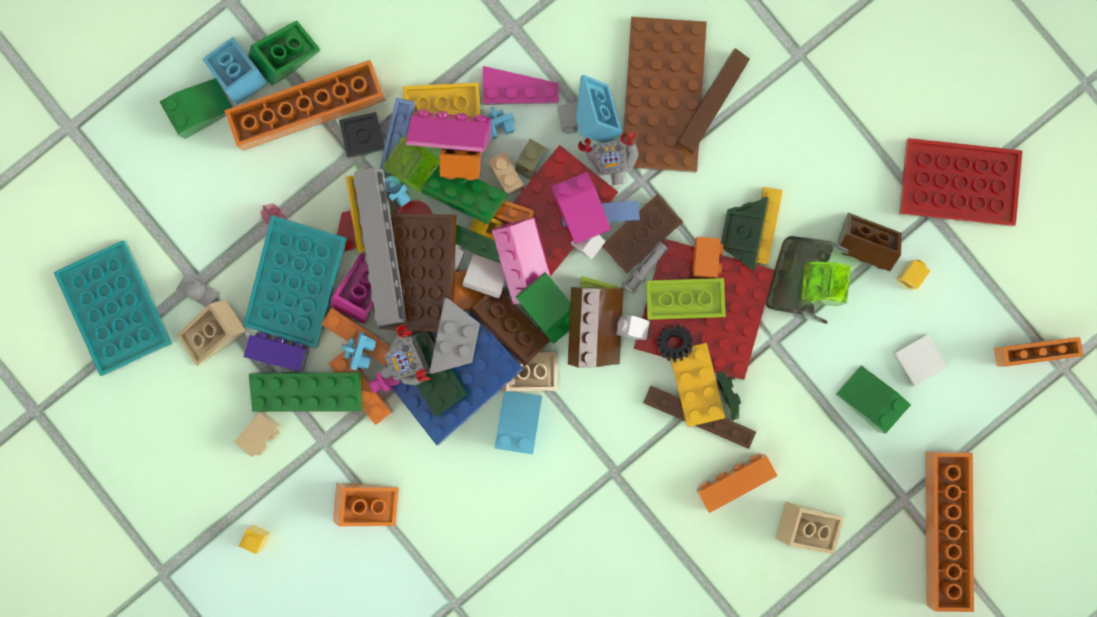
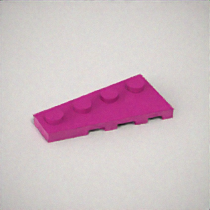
(512, 88)

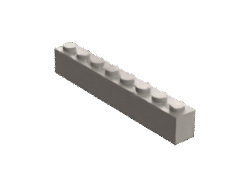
(379, 246)

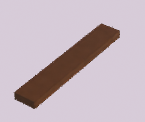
(713, 100)
(723, 427)

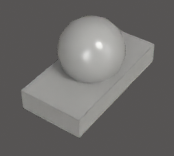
(197, 290)

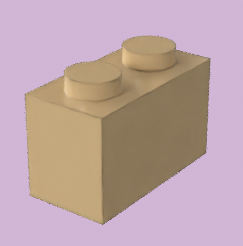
(506, 174)
(258, 434)

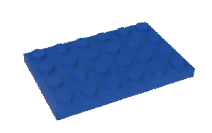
(483, 378)

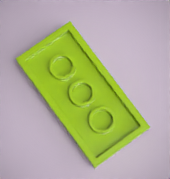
(685, 298)

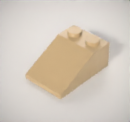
(211, 331)
(537, 375)
(809, 528)

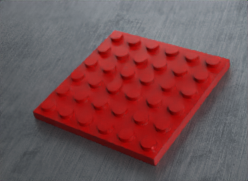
(728, 337)

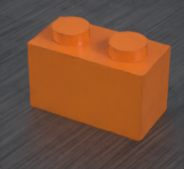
(706, 257)

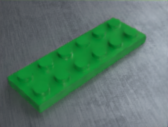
(305, 391)

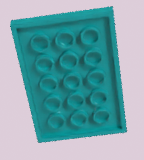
(294, 281)
(113, 308)

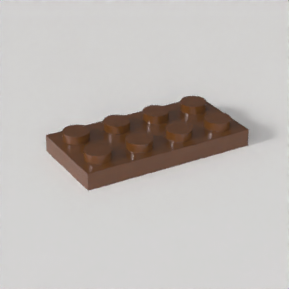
(639, 237)
(510, 326)

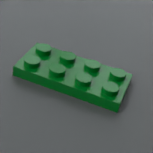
(467, 196)

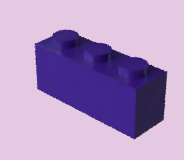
(276, 352)

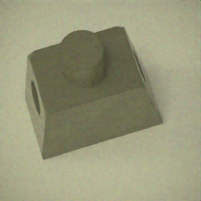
(531, 159)

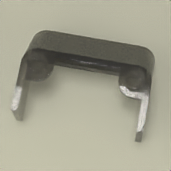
(788, 276)

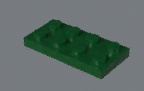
(444, 387)

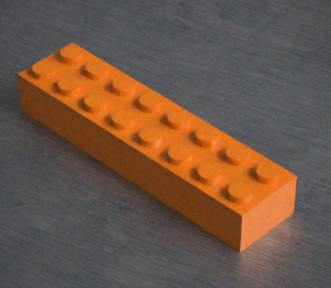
(305, 105)
(949, 531)

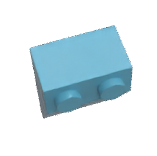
(234, 71)
(596, 111)
(518, 422)

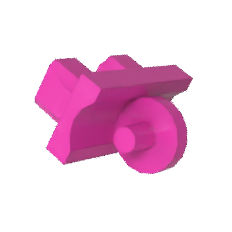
(383, 384)

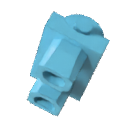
(505, 121)
(396, 190)
(357, 359)

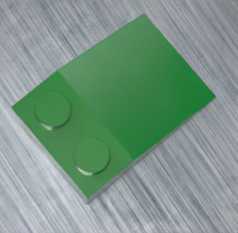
(283, 52)
(196, 107)
(546, 307)
(873, 400)

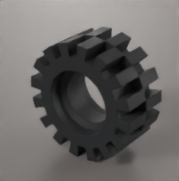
(671, 332)

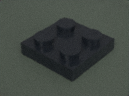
(362, 135)

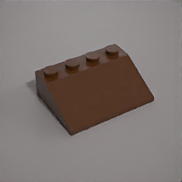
(594, 326)

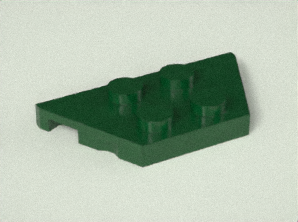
(744, 231)

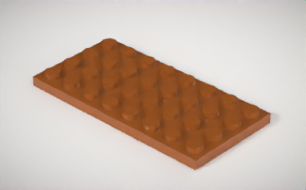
(663, 89)

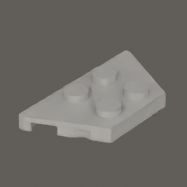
(454, 338)

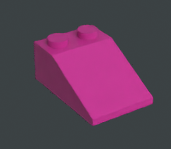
(580, 208)
(354, 293)

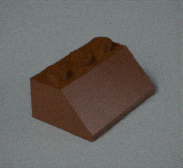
(870, 242)

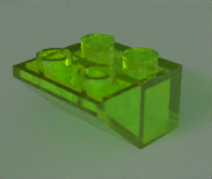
(411, 164)
(826, 283)

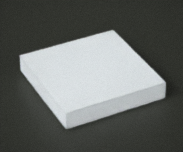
(485, 276)
(920, 360)

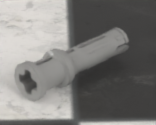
(638, 275)

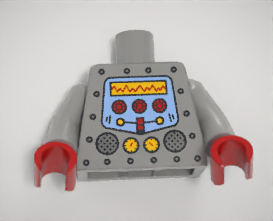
(612, 157)
(405, 359)

